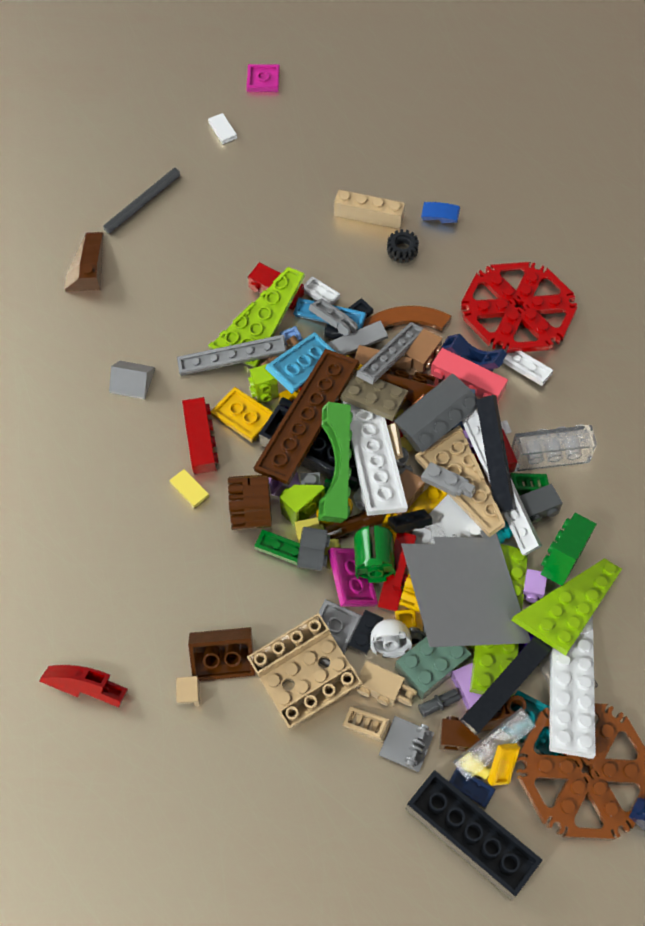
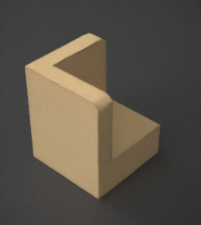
(188, 690)

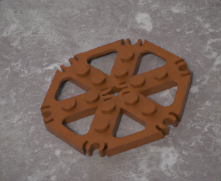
(581, 784)

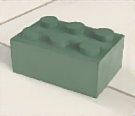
(430, 667)

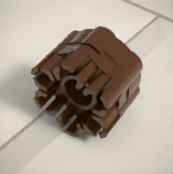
(249, 502)

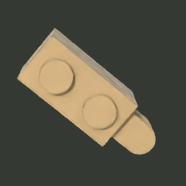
(384, 685)

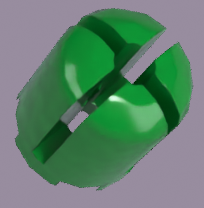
(365, 564)

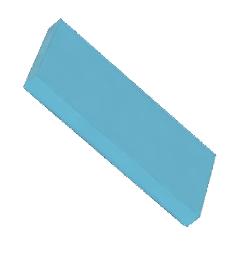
(298, 362)

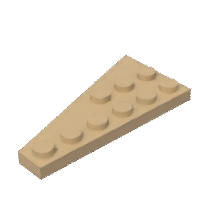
(455, 455)

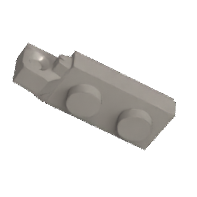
(447, 481)

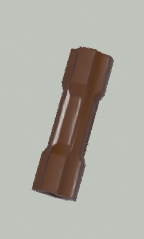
(352, 524)

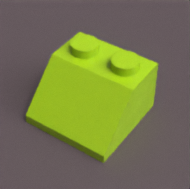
(300, 501)

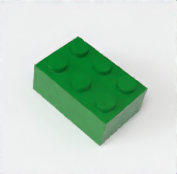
(567, 549)

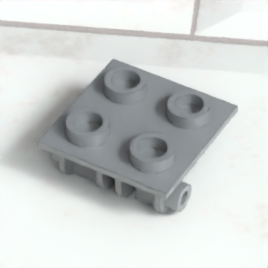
(407, 743)

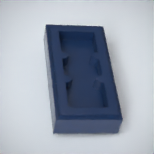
(474, 788)

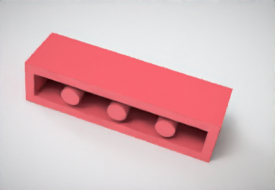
(472, 375)

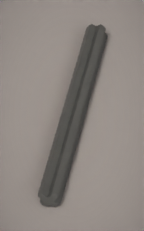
(140, 201)

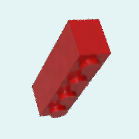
(199, 435)

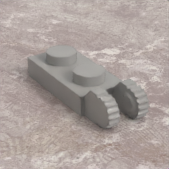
(333, 316)

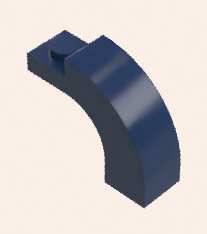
(486, 359)

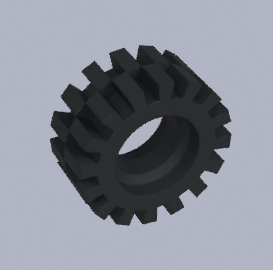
(406, 238)

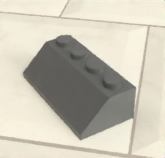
(436, 413)

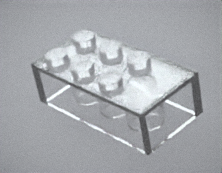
(554, 447)

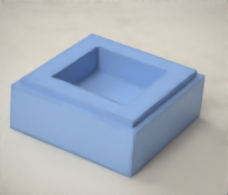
(290, 332)

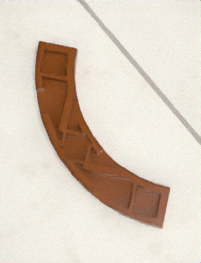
(406, 314)

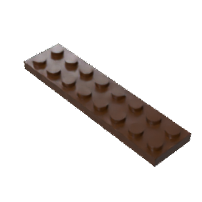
(304, 418)

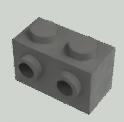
(541, 503)

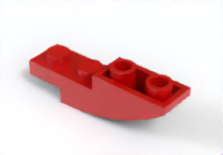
(79, 679)

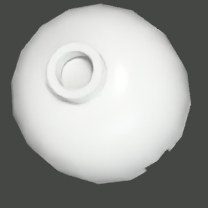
(390, 638)

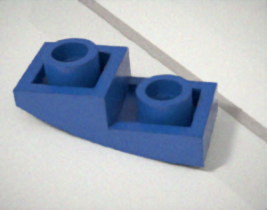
(440, 211)

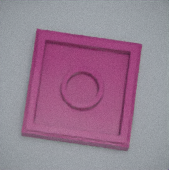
(263, 78)

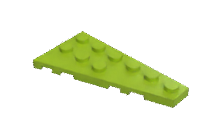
(264, 315)

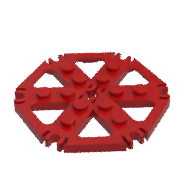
(512, 318)

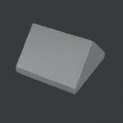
(130, 379)

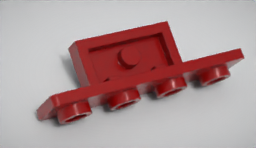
(394, 585)

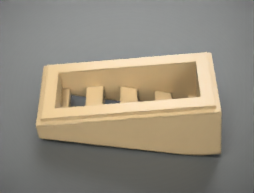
(380, 736)

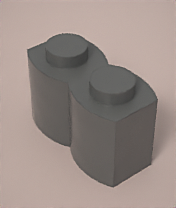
(312, 549)

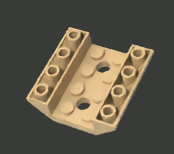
(297, 658)

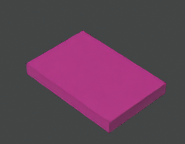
(350, 590)

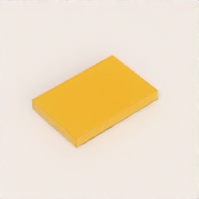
(242, 414)

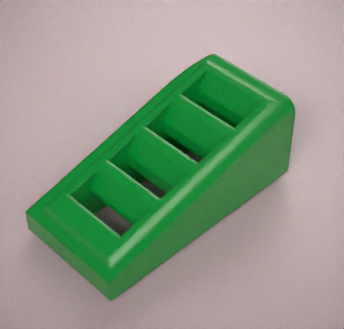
(518, 478)

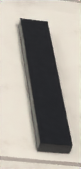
(495, 453)
(505, 685)

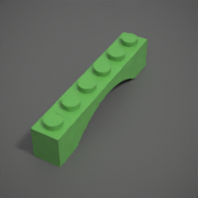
(336, 423)

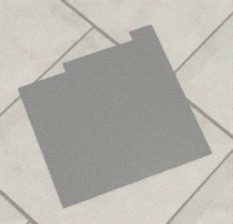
(464, 591)

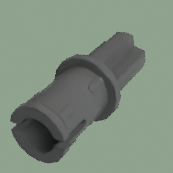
(439, 702)

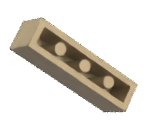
(369, 209)

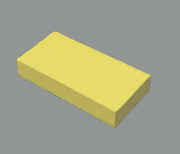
(189, 488)

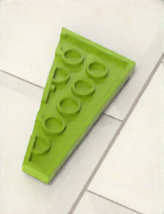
(566, 610)

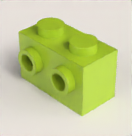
(262, 384)

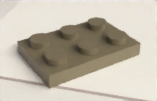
(380, 398)

